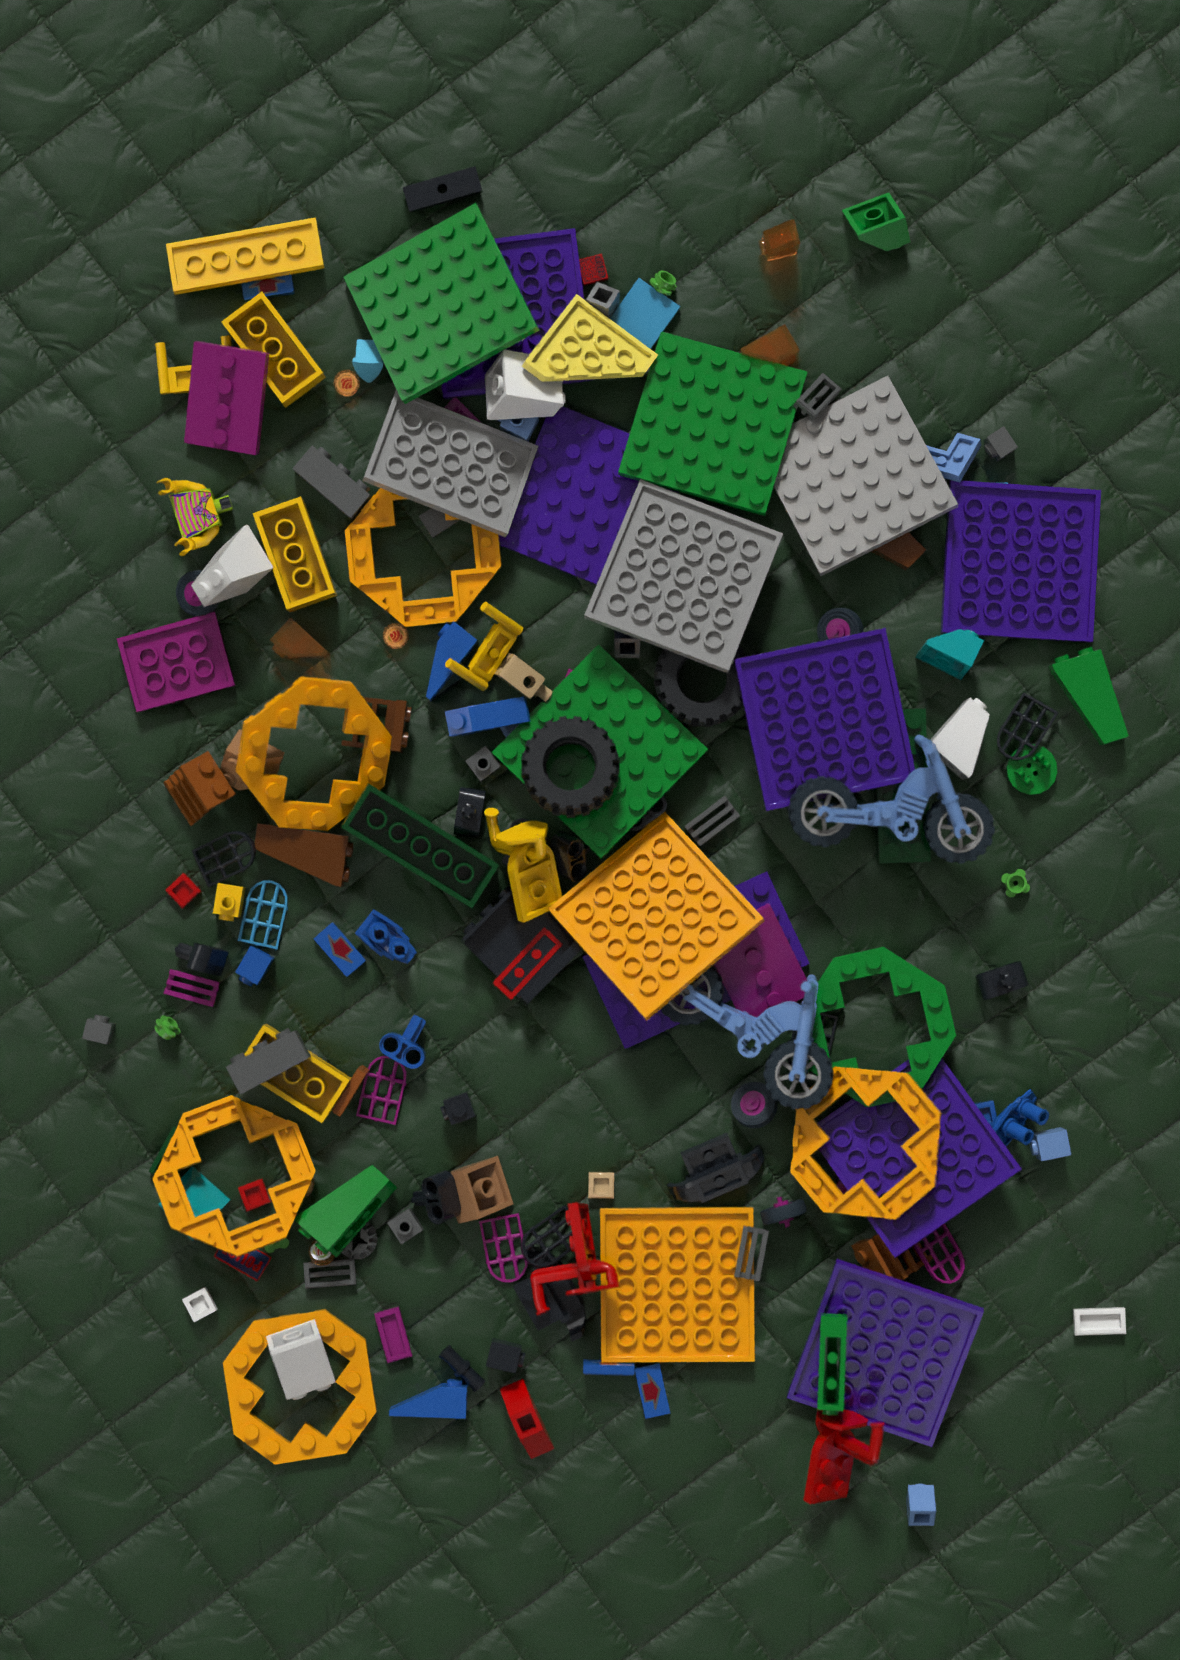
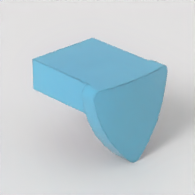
(367, 360)

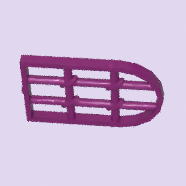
(374, 1098)
(496, 1239)
(938, 1264)

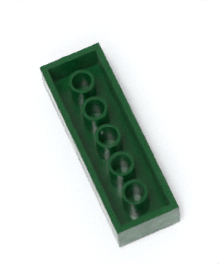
(419, 845)
(888, 847)

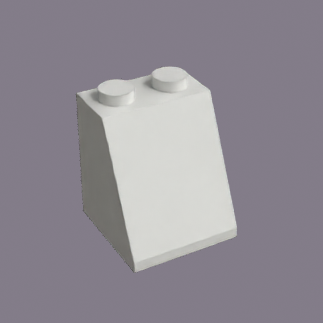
(517, 393)
(232, 569)
(962, 736)
(300, 1360)

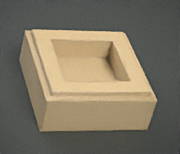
(601, 1185)

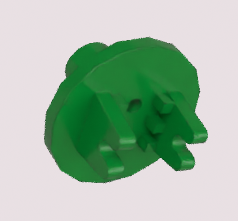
(1022, 777)

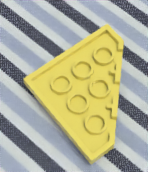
(587, 346)

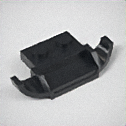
(715, 1170)
(562, 1306)

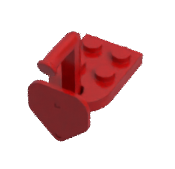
(586, 1266)
(834, 1454)

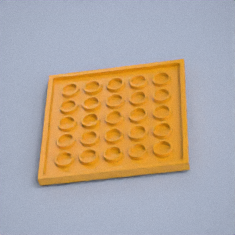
(656, 915)
(676, 1285)

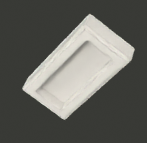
(1099, 1321)

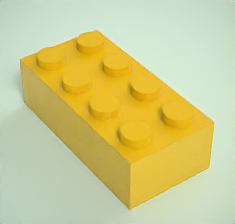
(262, 329)
(295, 554)
(310, 1085)

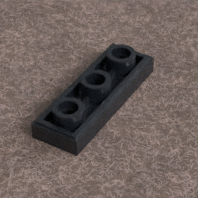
(458, 185)

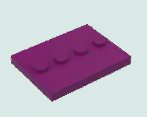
(226, 397)
(176, 662)
(762, 968)

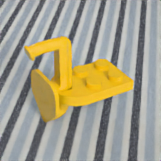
(530, 865)

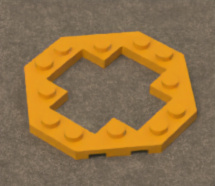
(388, 591)
(283, 713)
(921, 1147)
(211, 1226)
(308, 1442)

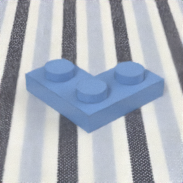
(957, 458)

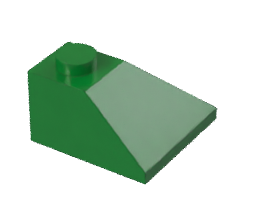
(878, 222)

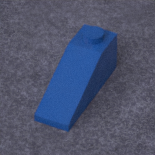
(453, 644)
(487, 716)
(441, 1401)

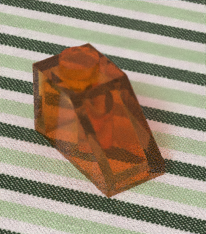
(780, 241)
(774, 347)
(296, 643)

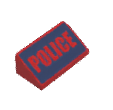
(250, 1264)

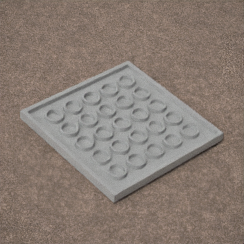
(859, 477)
(683, 576)

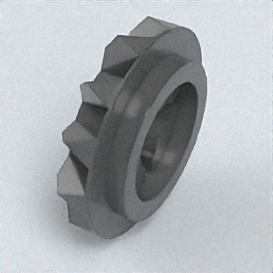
(363, 1249)

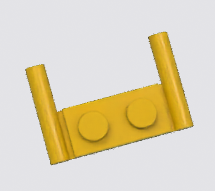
(176, 379)
(491, 651)

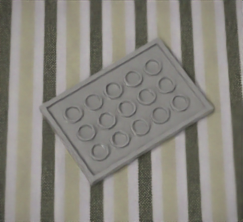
(451, 463)

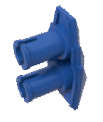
(386, 938)
(1012, 1119)

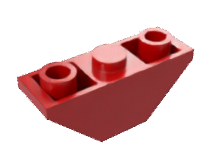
(526, 1418)

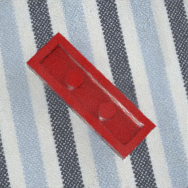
(519, 972)

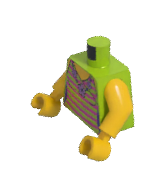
(195, 512)

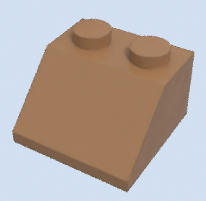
(272, 763)
(481, 1189)

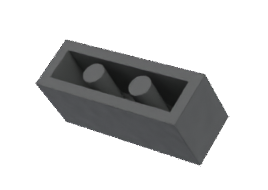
(333, 482)
(267, 1060)

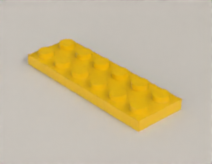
(245, 256)

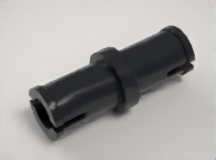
(462, 1368)

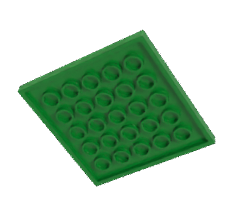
(441, 303)
(712, 423)
(648, 740)

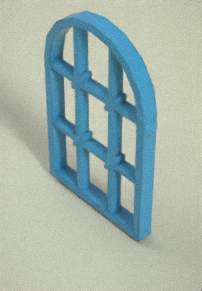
(268, 924)

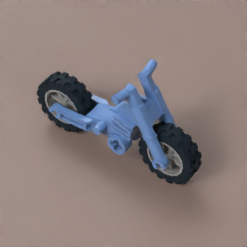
(906, 806)
(763, 1030)

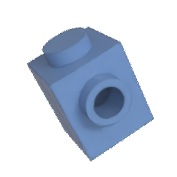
(519, 427)
(1050, 1144)
(920, 1505)

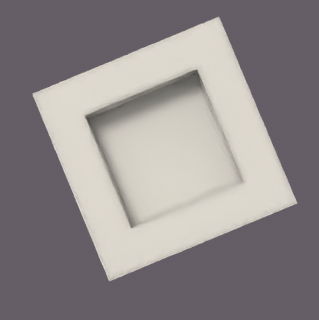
(199, 1304)

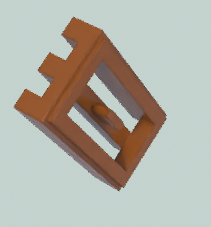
(350, 1090)

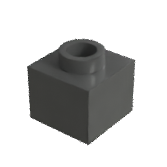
(604, 299)
(999, 444)
(483, 773)
(99, 1029)
(409, 1217)

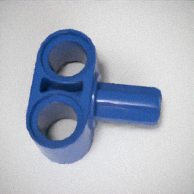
(406, 1043)

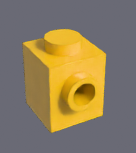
(229, 901)

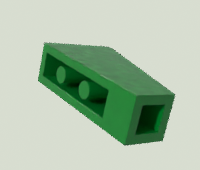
(1091, 693)
(345, 1210)
(832, 1363)

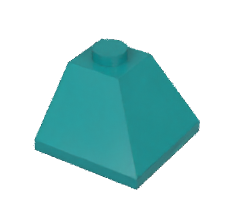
(951, 652)
(201, 1193)

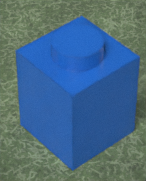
(254, 966)

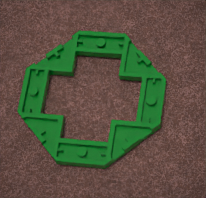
(905, 980)

